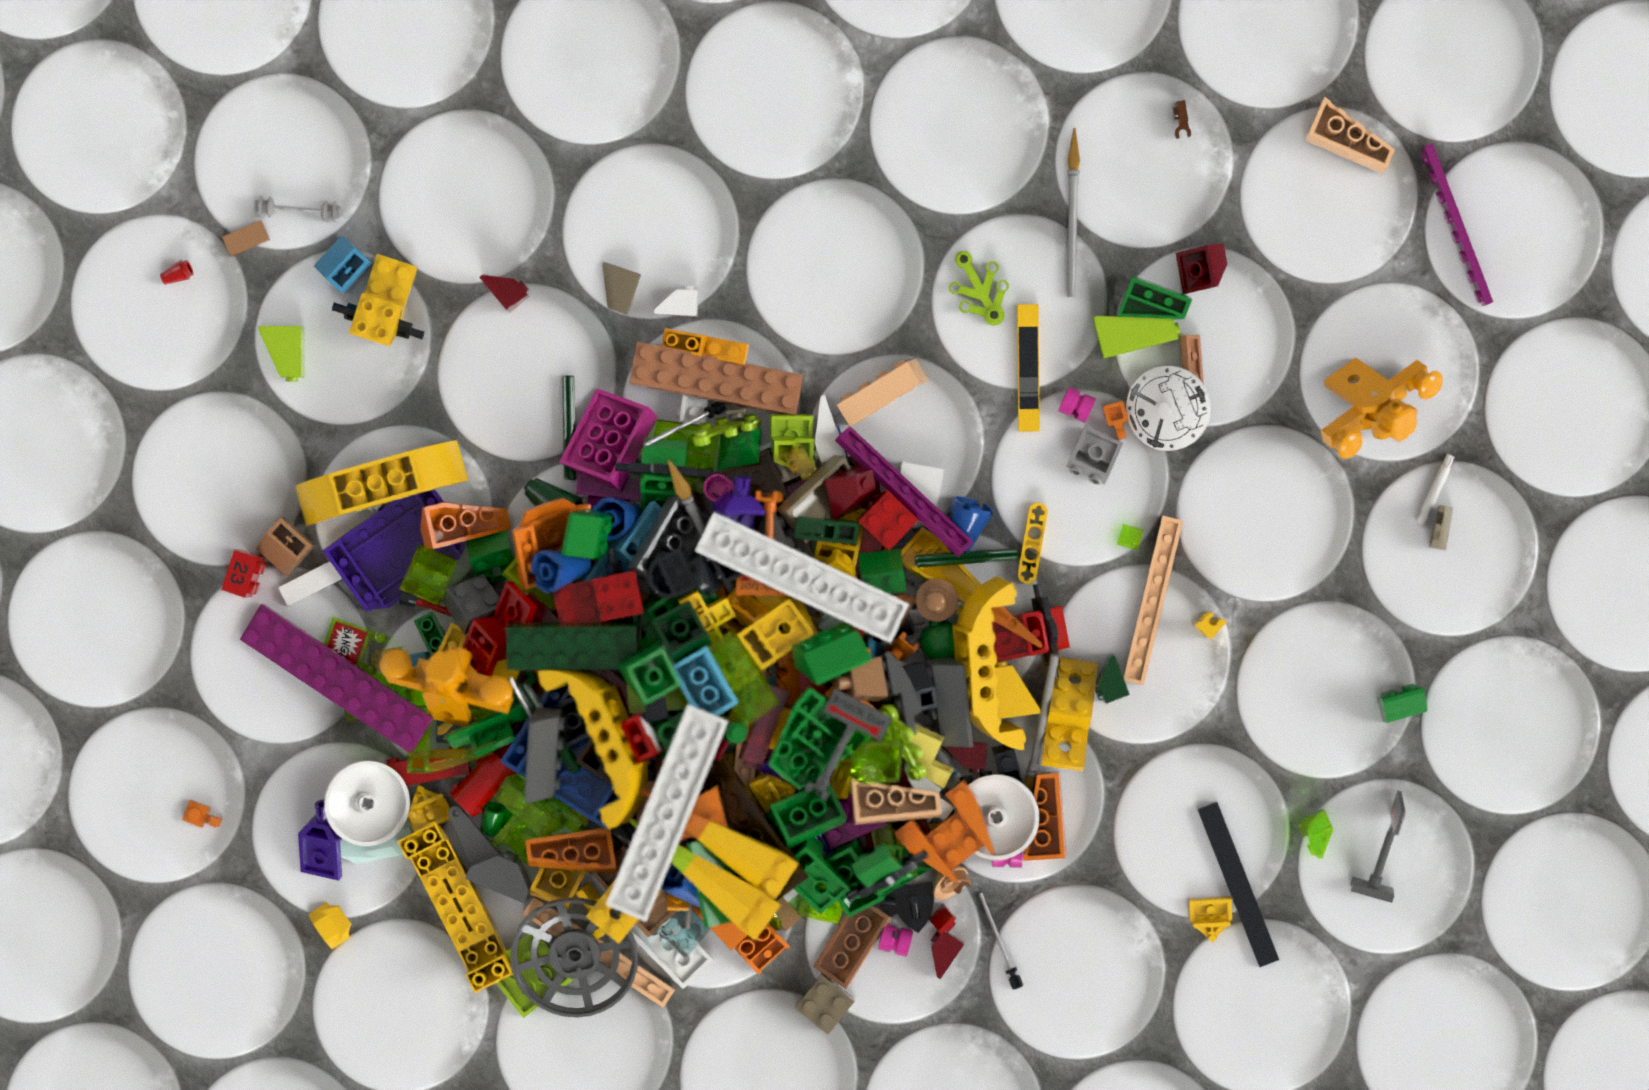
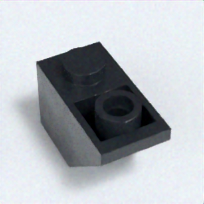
(922, 684)
(1007, 761)

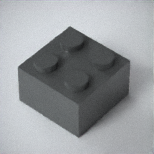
(471, 601)

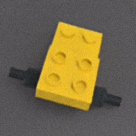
(383, 303)

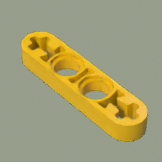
(1034, 543)

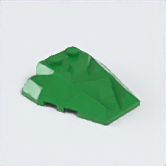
(810, 740)

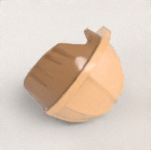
(946, 888)

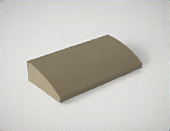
(811, 497)

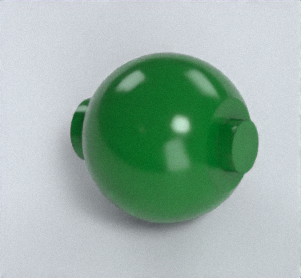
(937, 640)

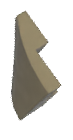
(620, 287)
(1441, 529)

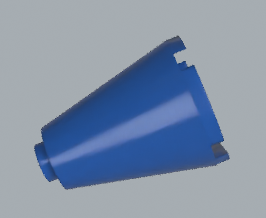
(623, 515)
(970, 517)
(557, 570)
(680, 886)

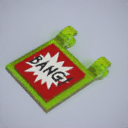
(352, 641)

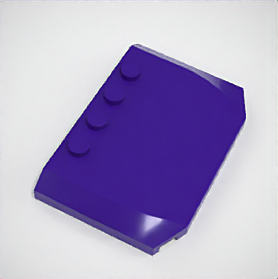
(380, 549)

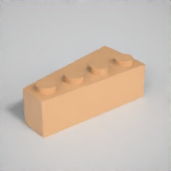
(1348, 138)
(881, 392)
(891, 803)

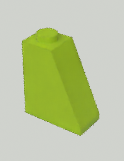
(285, 349)

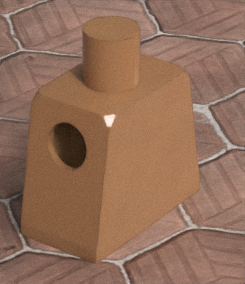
(864, 682)

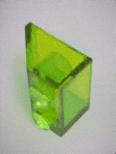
(877, 762)

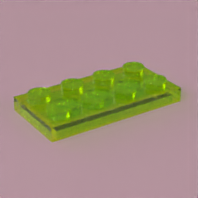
(744, 679)

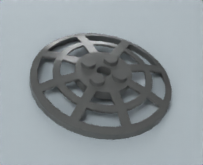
(572, 967)

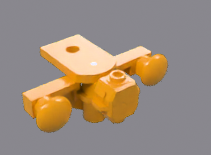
(1376, 404)
(441, 680)

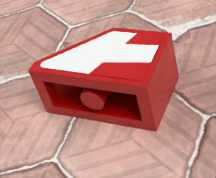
(641, 738)

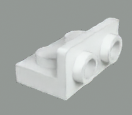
(691, 408)

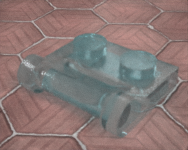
(685, 939)

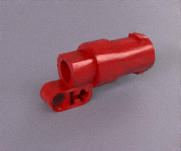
(483, 780)

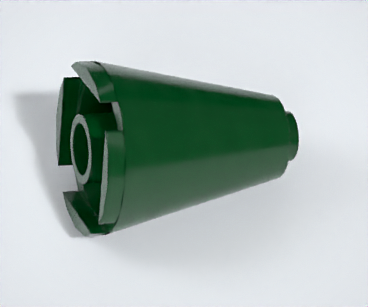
(542, 492)

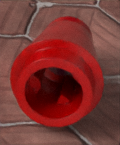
(178, 272)

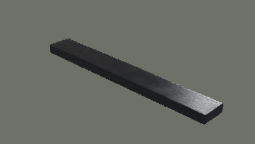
(1238, 884)

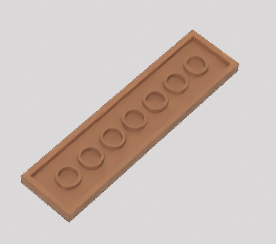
(715, 379)

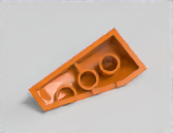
(454, 523)

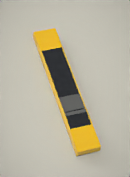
(1028, 367)

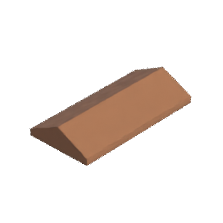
(851, 945)

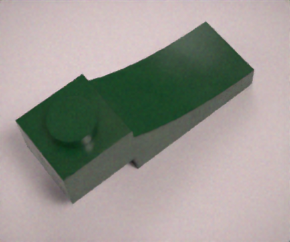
(826, 529)

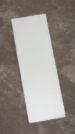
(309, 583)

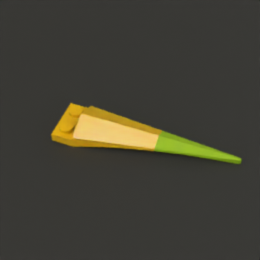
(738, 900)

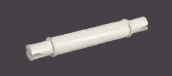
(1435, 490)

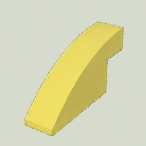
(930, 744)

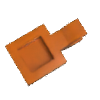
(1116, 416)
(199, 815)

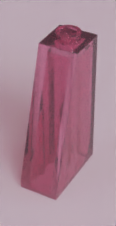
(761, 732)

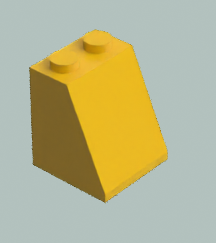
(1012, 693)

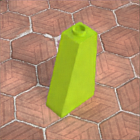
(1131, 334)

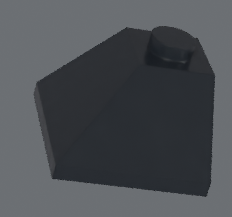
(575, 725)

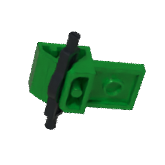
(655, 471)
(887, 870)

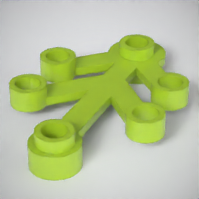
(981, 291)
(730, 428)
(910, 750)

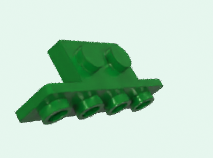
(488, 732)

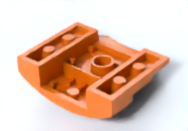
(541, 530)

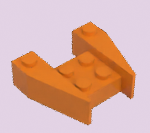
(953, 838)

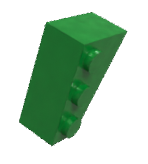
(1152, 301)

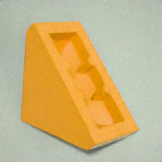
(746, 608)

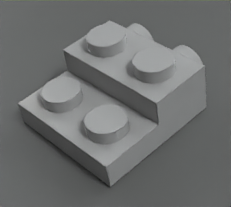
(1094, 455)

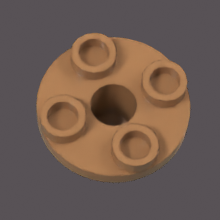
(937, 600)

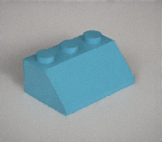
(704, 683)

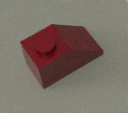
(971, 757)
(944, 950)

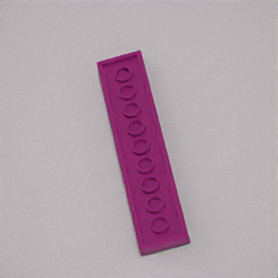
(336, 678)

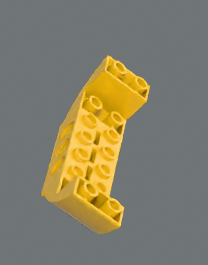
(381, 481)
(974, 649)
(603, 713)
(458, 905)

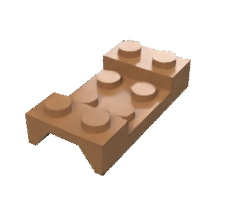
(659, 912)

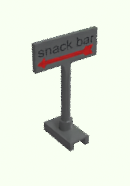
(856, 716)
(1373, 887)

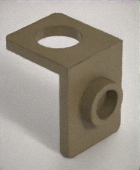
(735, 412)

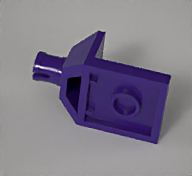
(739, 504)
(320, 846)

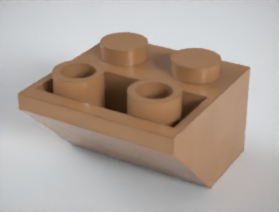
(284, 546)

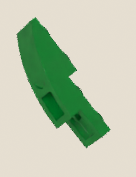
(431, 632)

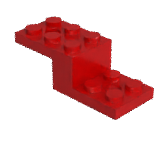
(488, 635)

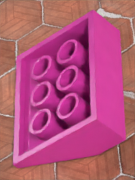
(607, 434)

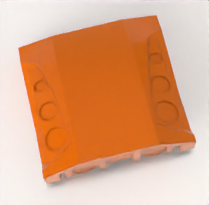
(762, 950)

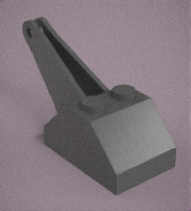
(489, 866)

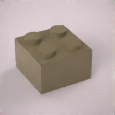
(824, 1003)

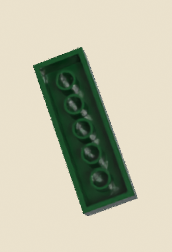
(570, 645)

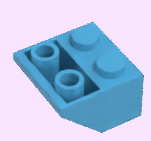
(343, 265)

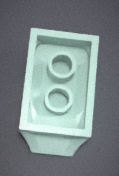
(361, 854)

